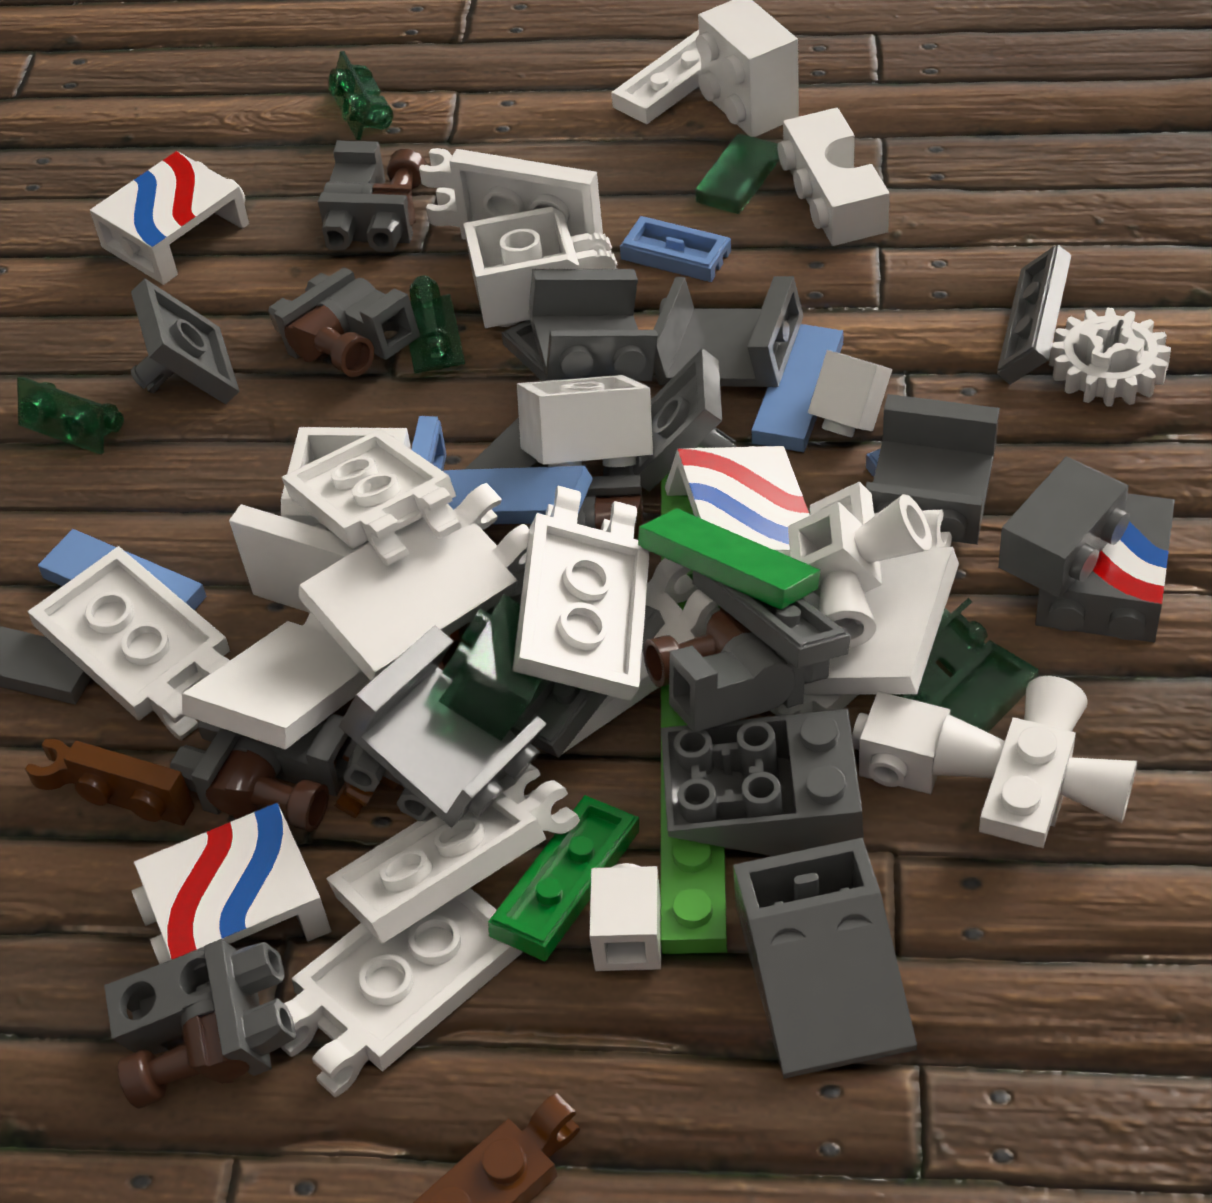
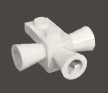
(848, 546)
(1034, 765)

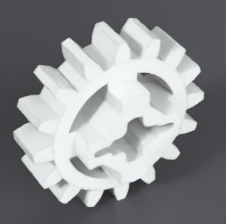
(1109, 356)

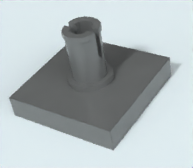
(180, 344)
(684, 418)

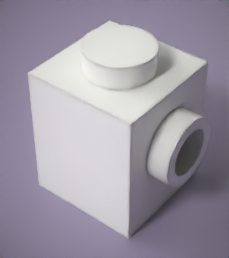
(849, 393)
(899, 742)
(625, 918)

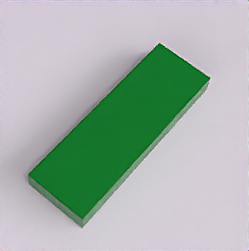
(729, 558)
(559, 879)

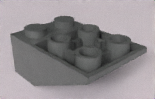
(764, 783)
(823, 957)

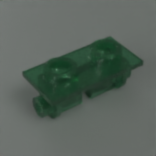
(358, 97)
(436, 321)
(66, 415)
(953, 646)

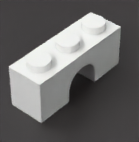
(841, 198)

